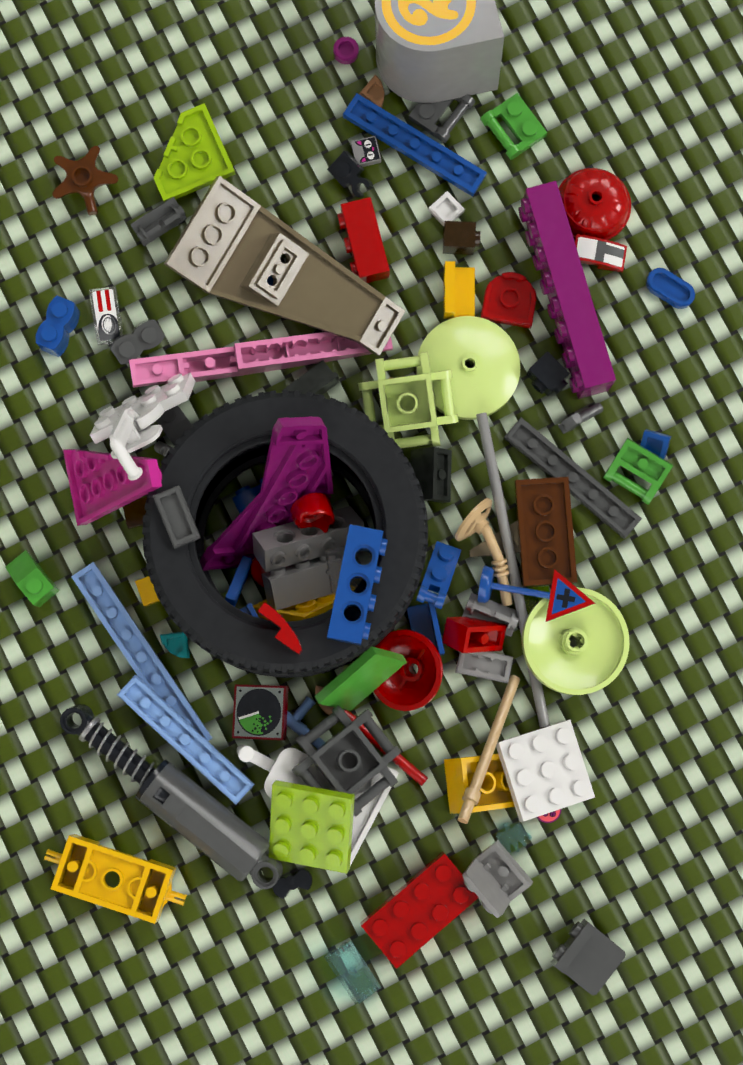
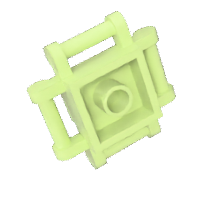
(409, 400)

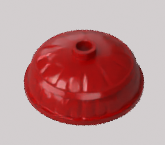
(590, 217)
(405, 688)

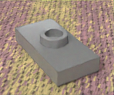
(485, 665)

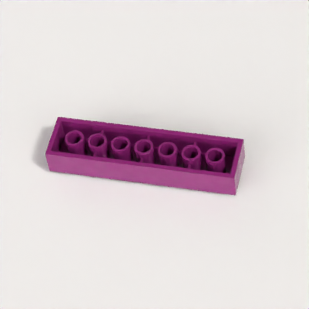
(567, 290)

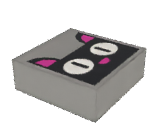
(366, 151)

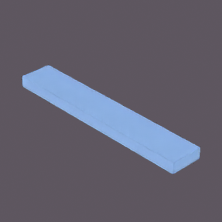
(185, 739)

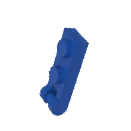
(439, 574)

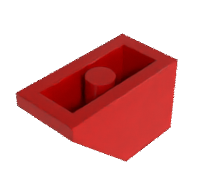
(473, 634)

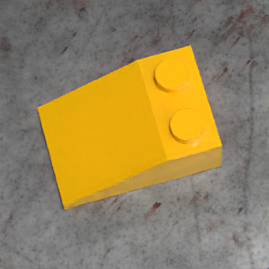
(494, 789)

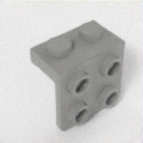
(496, 878)

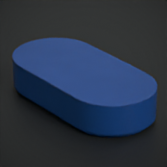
(670, 288)

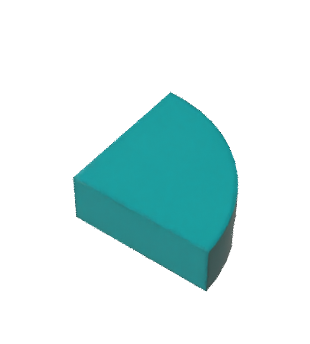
(176, 644)

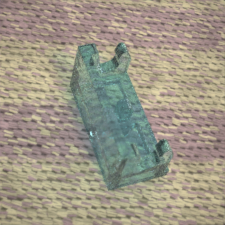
(352, 972)

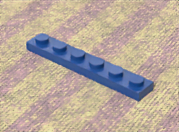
(414, 144)

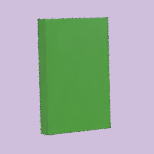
(360, 678)

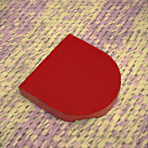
(509, 300)

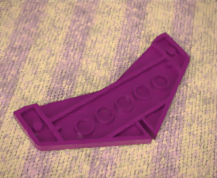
(294, 467)

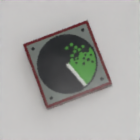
(260, 712)

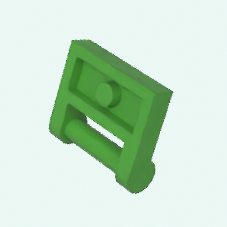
(519, 121)
(641, 463)

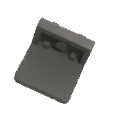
(588, 957)

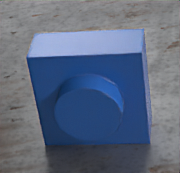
(656, 442)

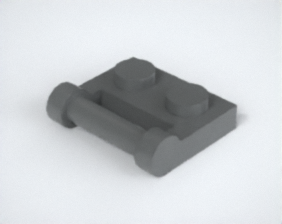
(428, 114)

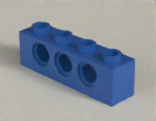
(358, 539)

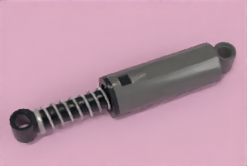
(182, 803)

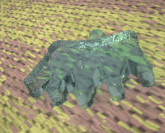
(512, 836)

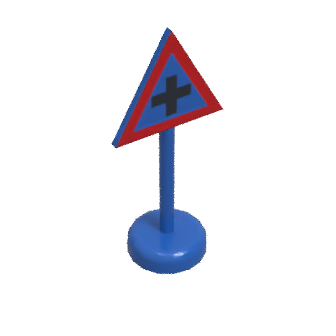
(562, 599)

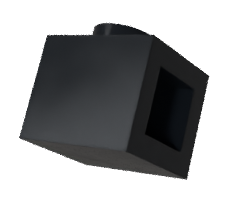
(548, 375)

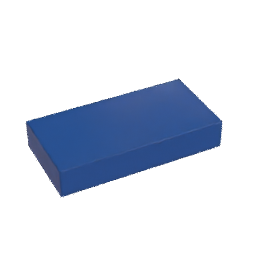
(238, 581)

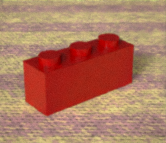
(363, 240)

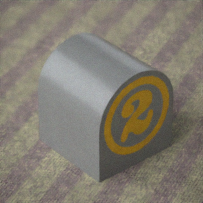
(438, 47)

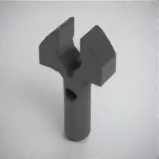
(574, 420)

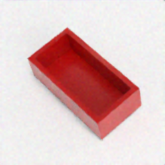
(419, 910)

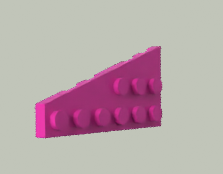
(102, 485)

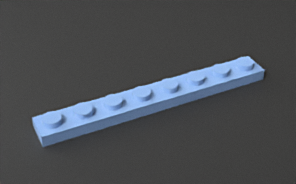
(133, 643)

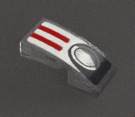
(106, 314)

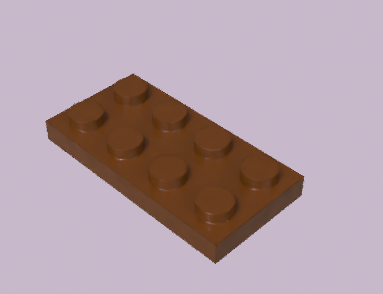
(545, 530)

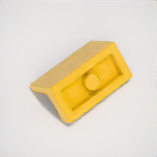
(458, 291)

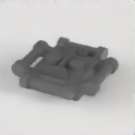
(348, 757)

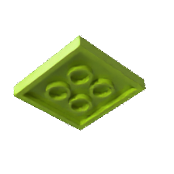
(311, 826)

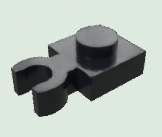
(347, 172)

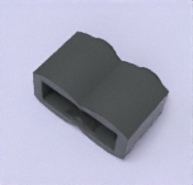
(143, 337)

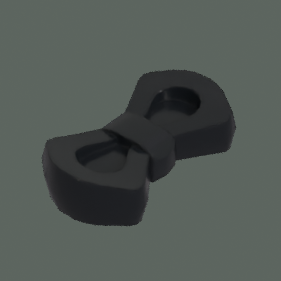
(301, 879)

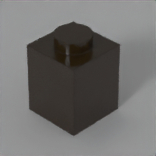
(460, 238)

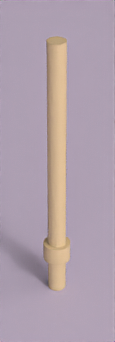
(472, 794)

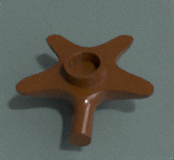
(83, 178)

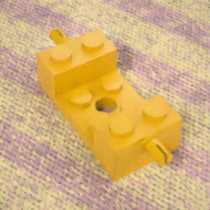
(142, 885)

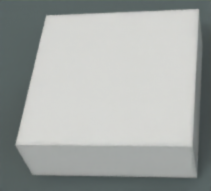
(446, 208)

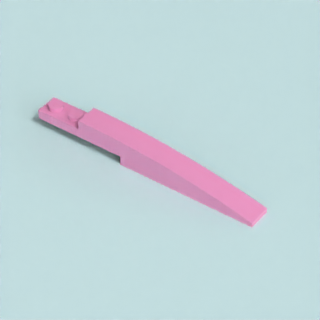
(247, 358)

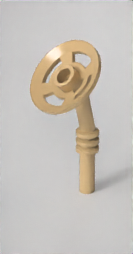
(477, 523)

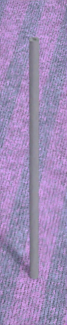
(509, 552)

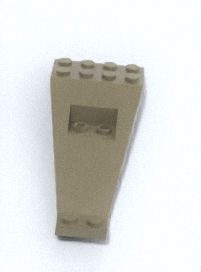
(239, 244)

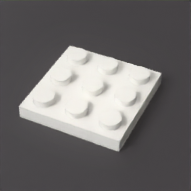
(545, 770)

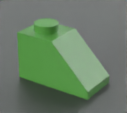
(31, 579)

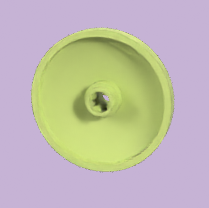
(494, 358)
(598, 652)

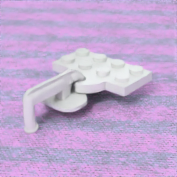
(130, 423)
(282, 771)

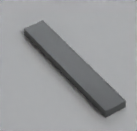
(581, 484)

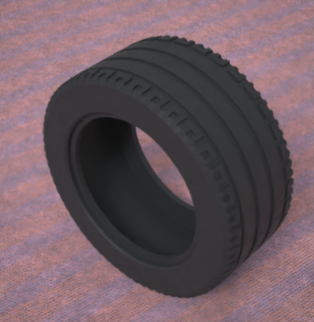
(237, 440)

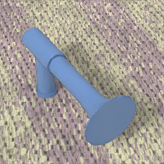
(294, 721)

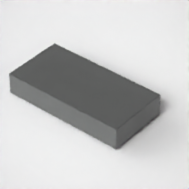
(176, 517)

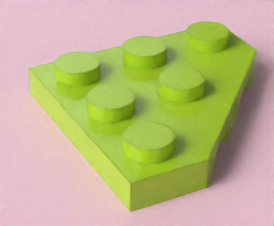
(192, 156)

